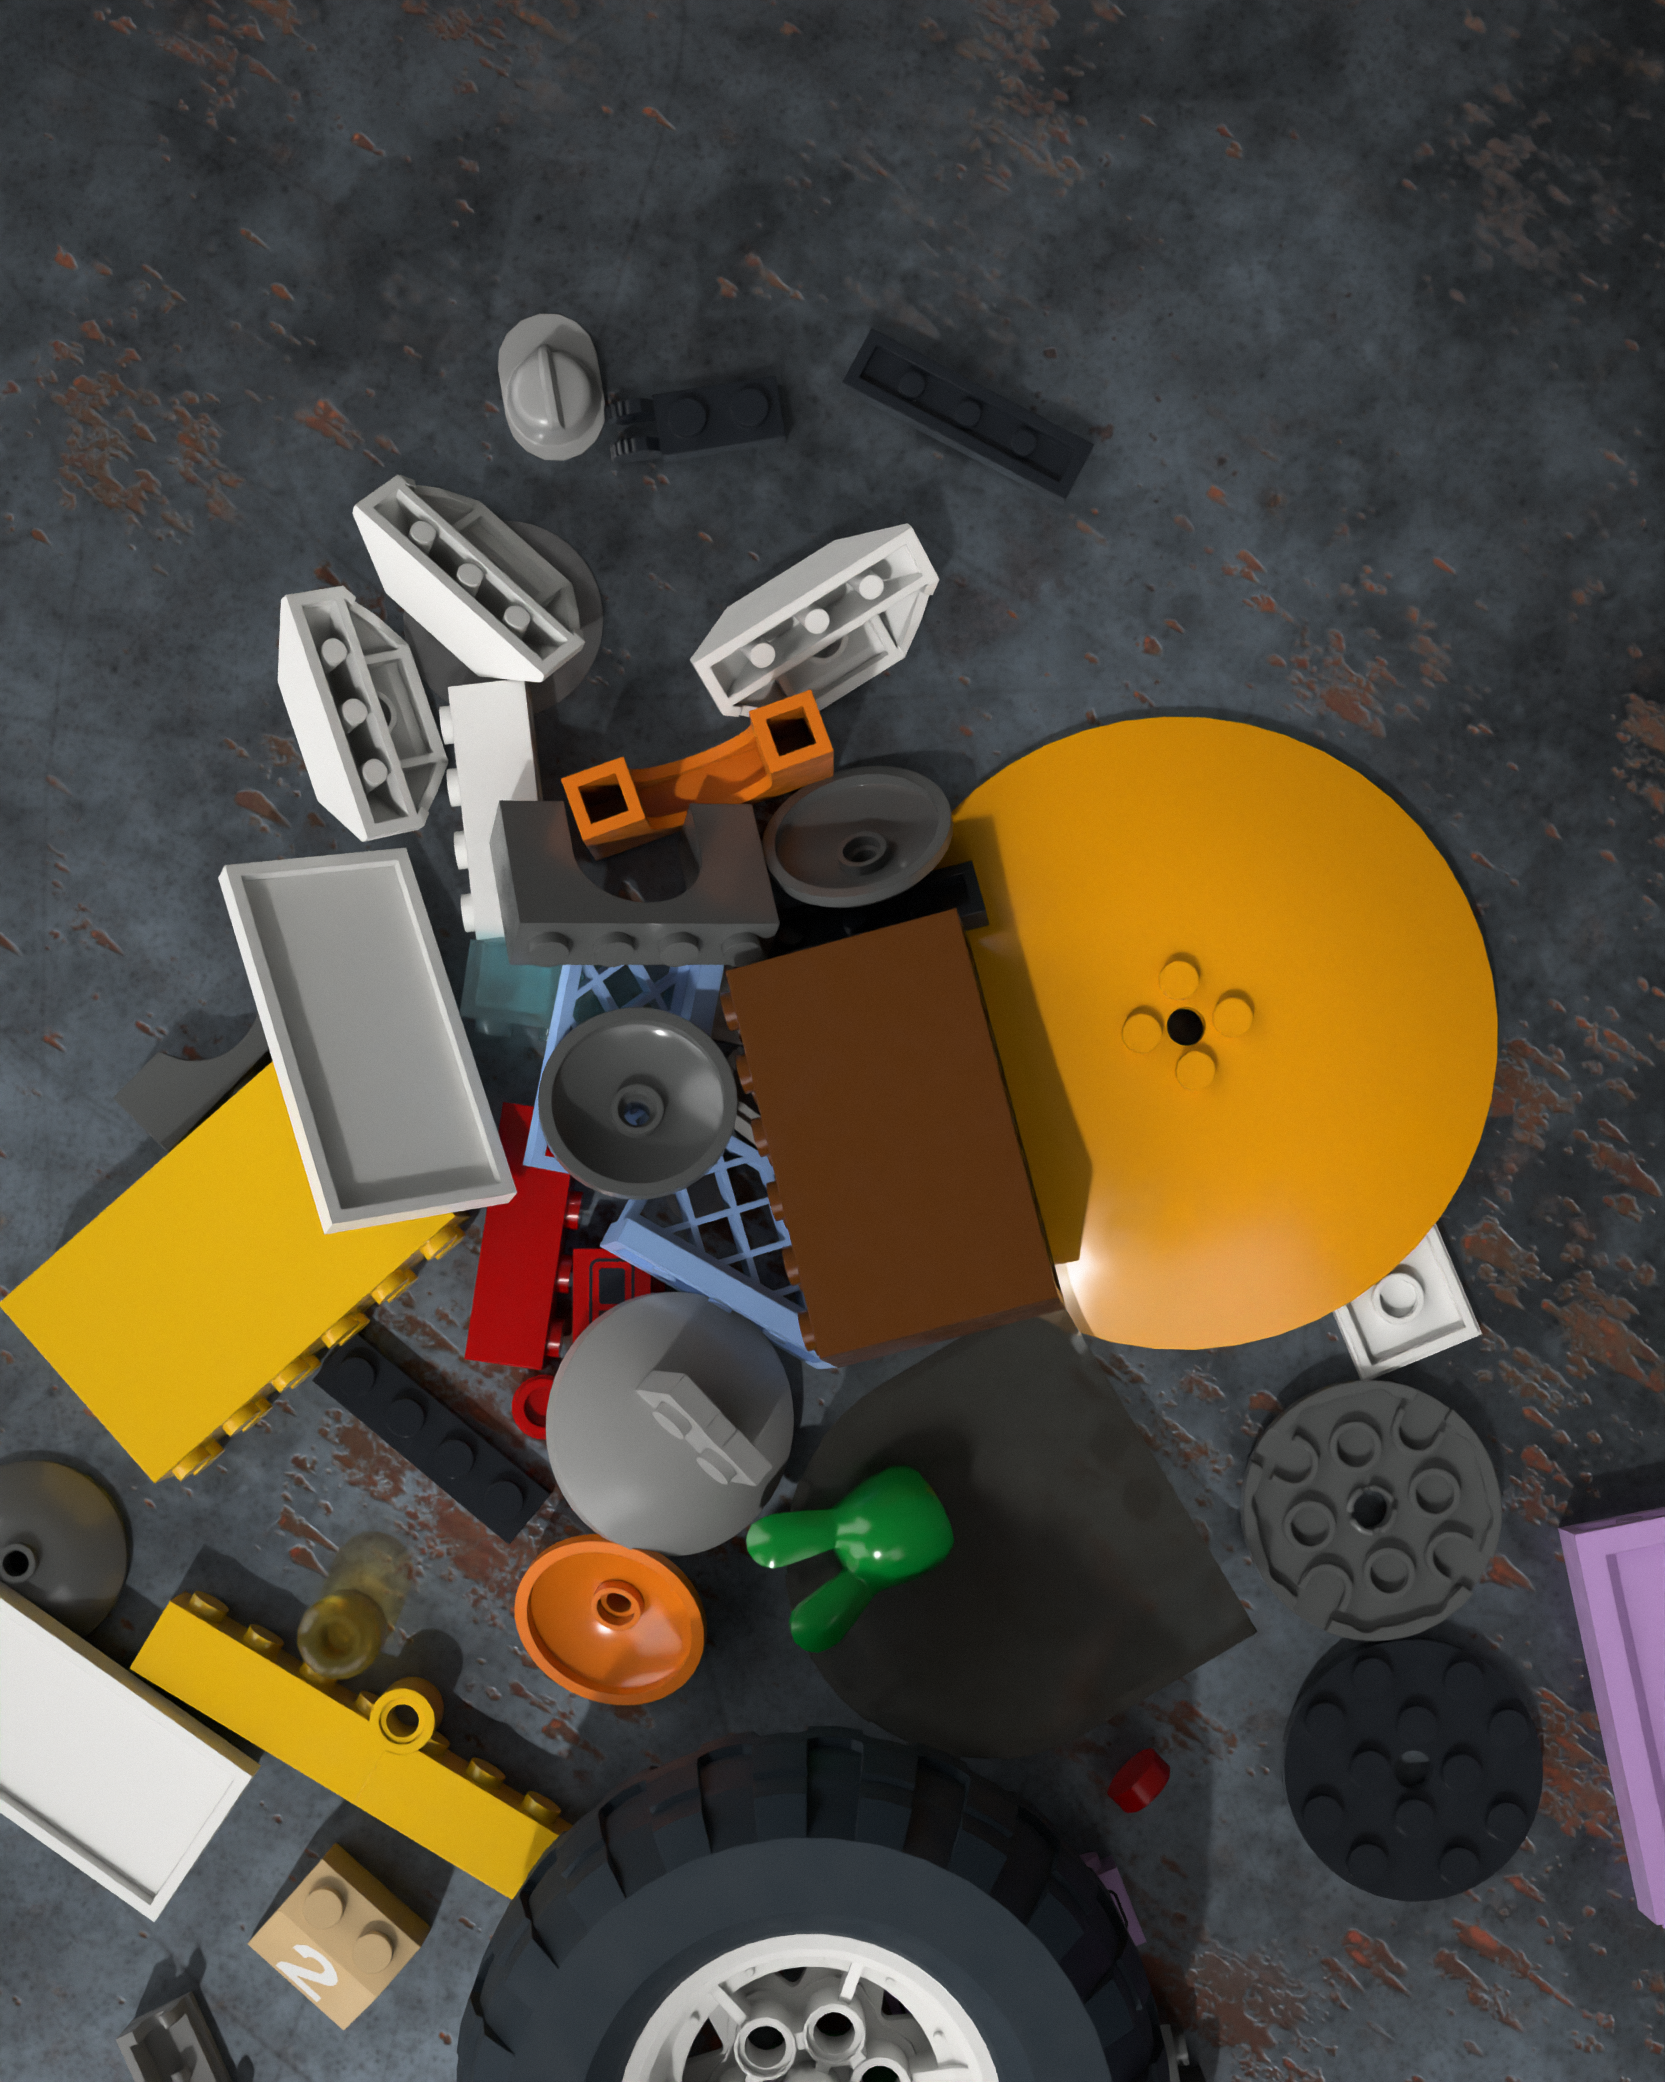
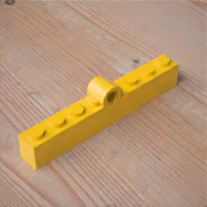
(351, 1740)

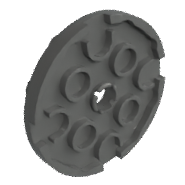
(1436, 1525)

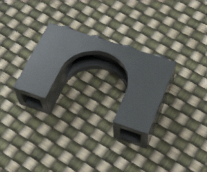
(565, 919)

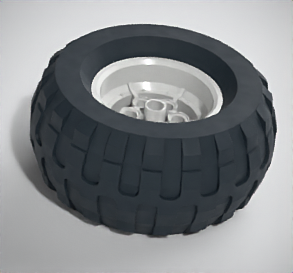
(824, 1858)

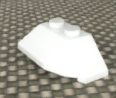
(470, 580)
(820, 623)
(358, 714)

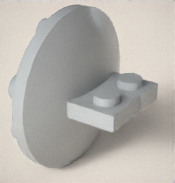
(669, 1423)

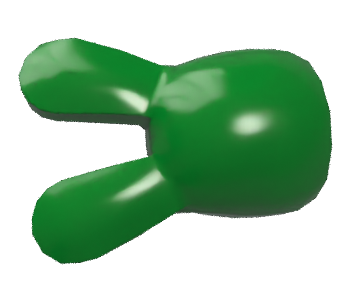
(881, 1536)

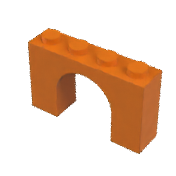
(773, 756)

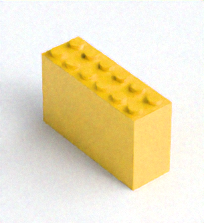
(212, 1287)

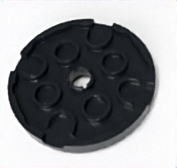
(1426, 1835)

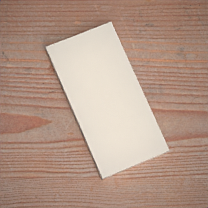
(366, 1038)
(106, 1762)

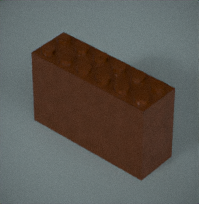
(890, 1141)

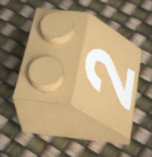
(340, 1937)

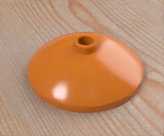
(608, 1643)

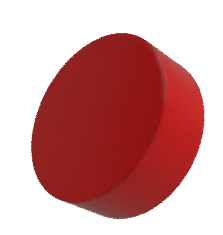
(531, 1404)
(1139, 1781)

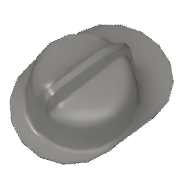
(551, 387)

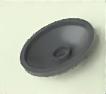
(858, 836)
(647, 1064)
(70, 1538)

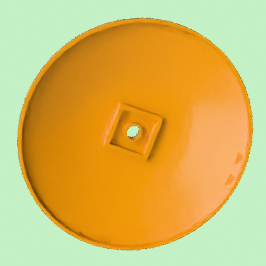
(1335, 998)

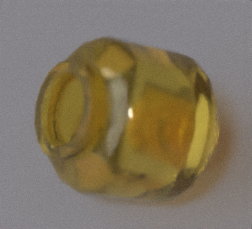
(342, 1634)

